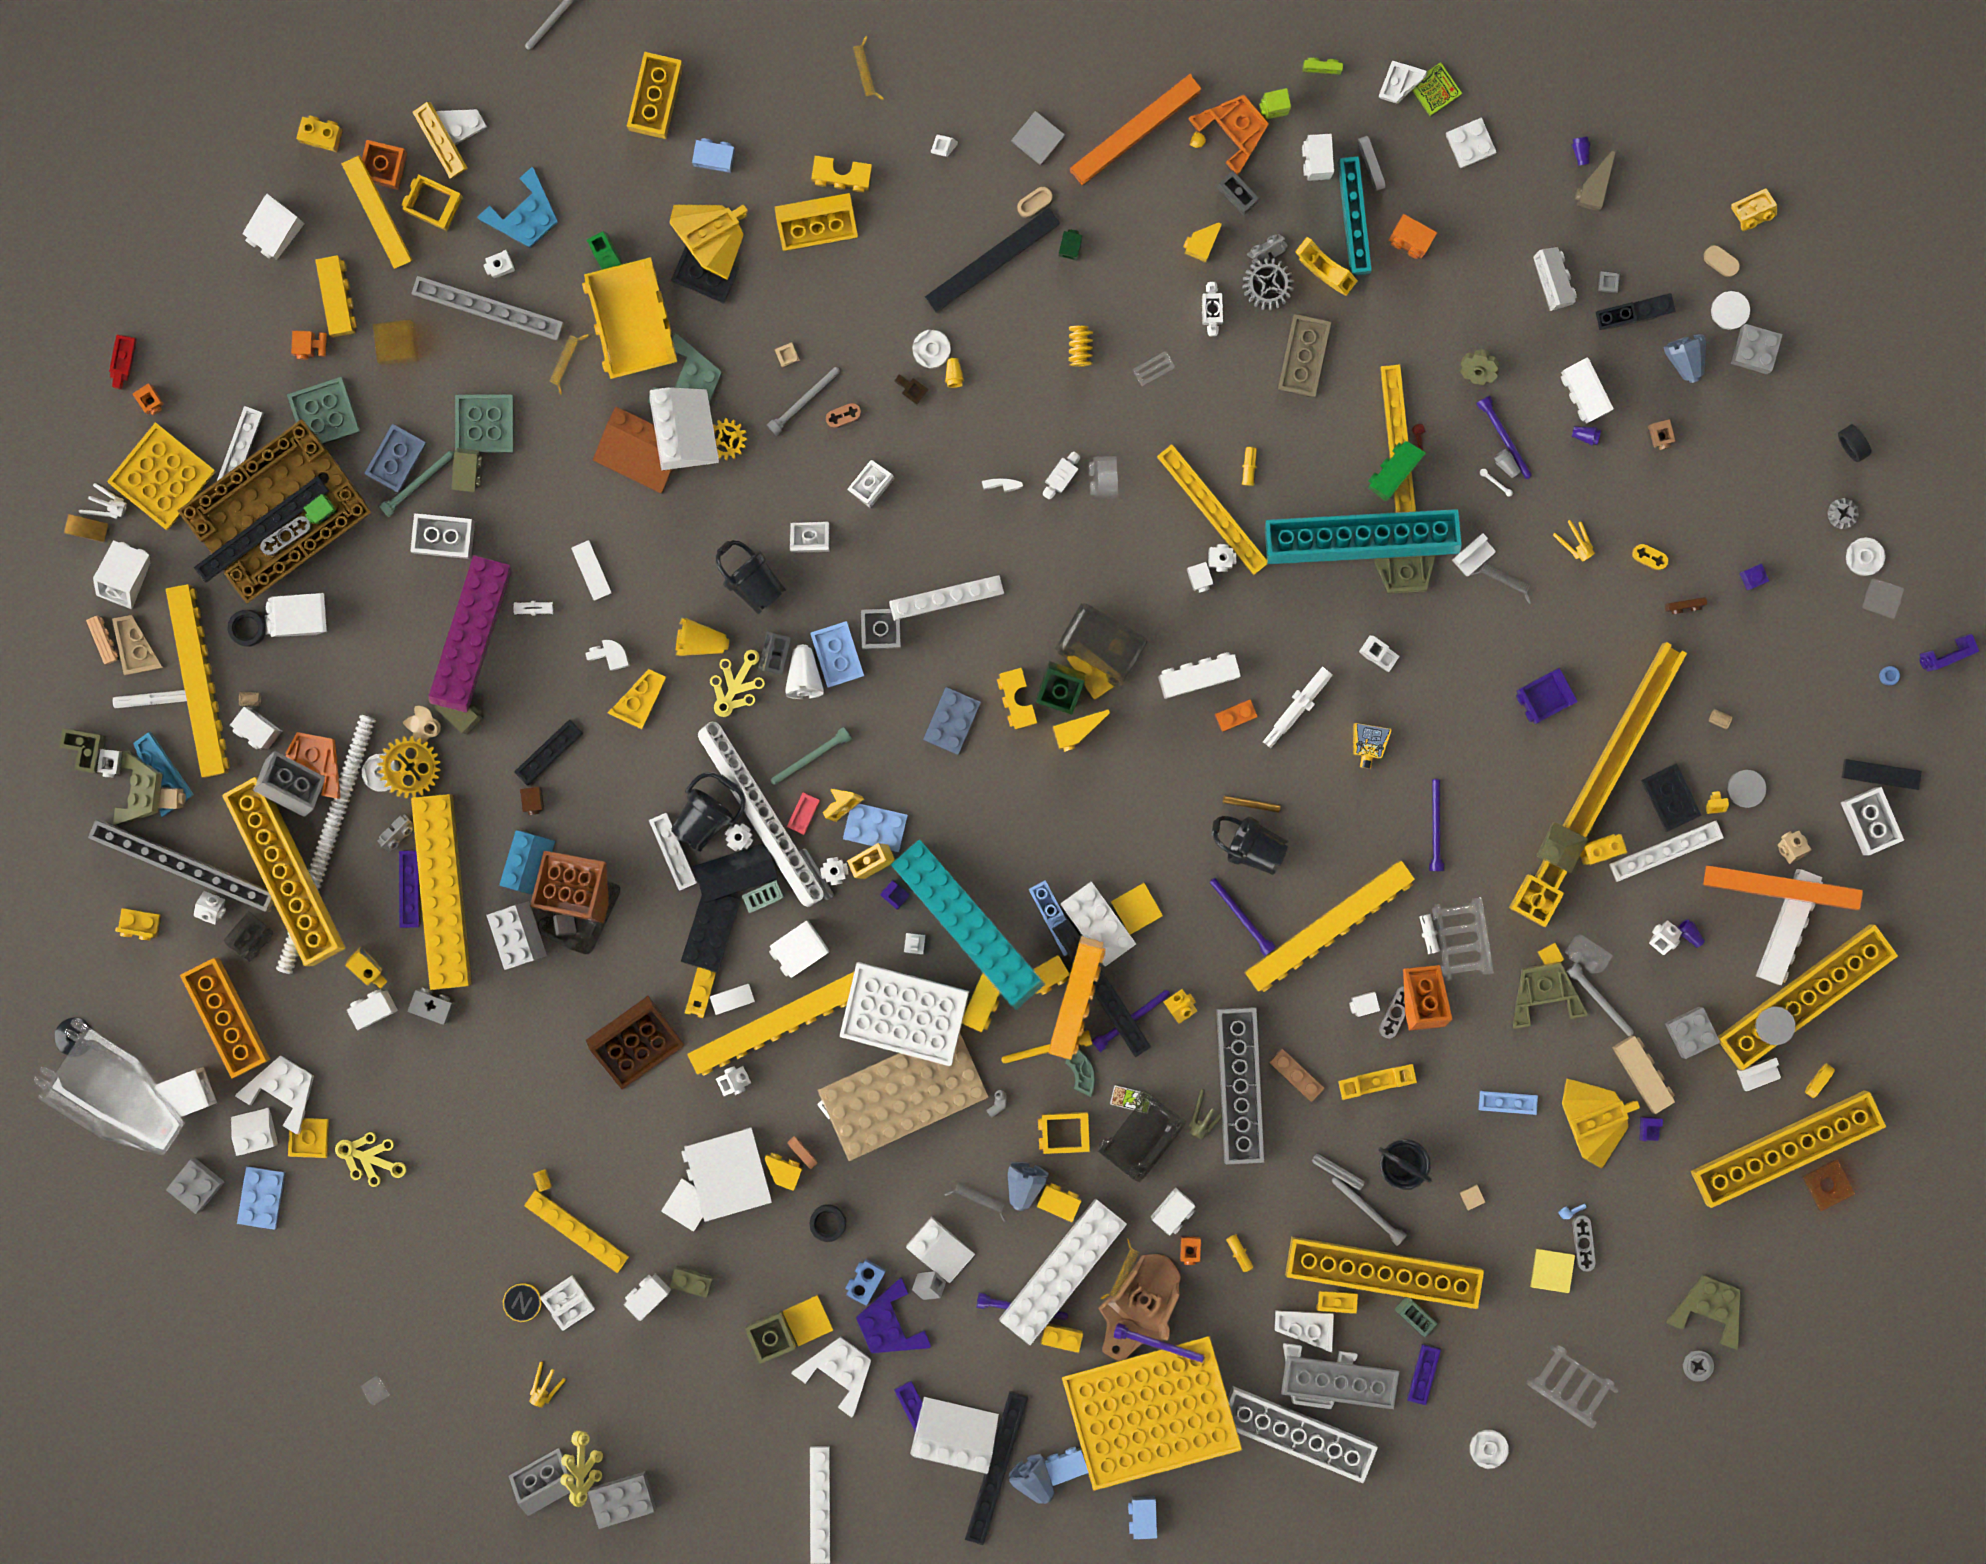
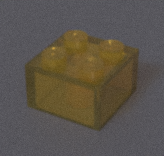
(395, 342)

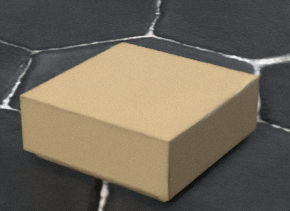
(787, 354)
(1472, 1197)

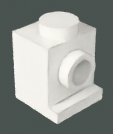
(505, 267)
(105, 757)

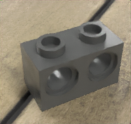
(774, 652)

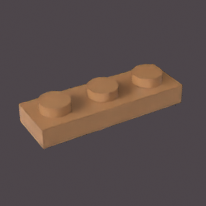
(1296, 1075)

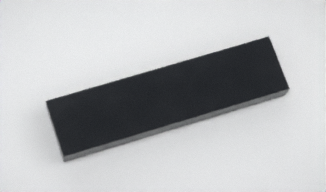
(548, 752)
(1881, 774)

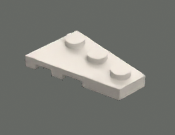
(1309, 1327)

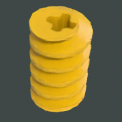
(1080, 346)

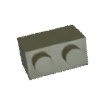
(465, 470)
(691, 1282)

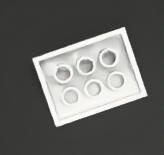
(683, 427)
(955, 1435)

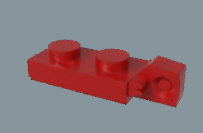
(122, 360)

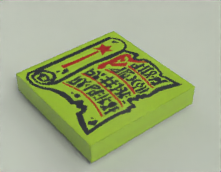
(1436, 89)

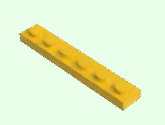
(576, 1231)

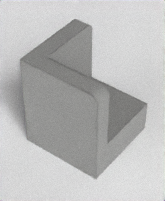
(929, 1285)

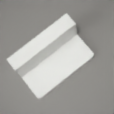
(1474, 555)
(1759, 1073)

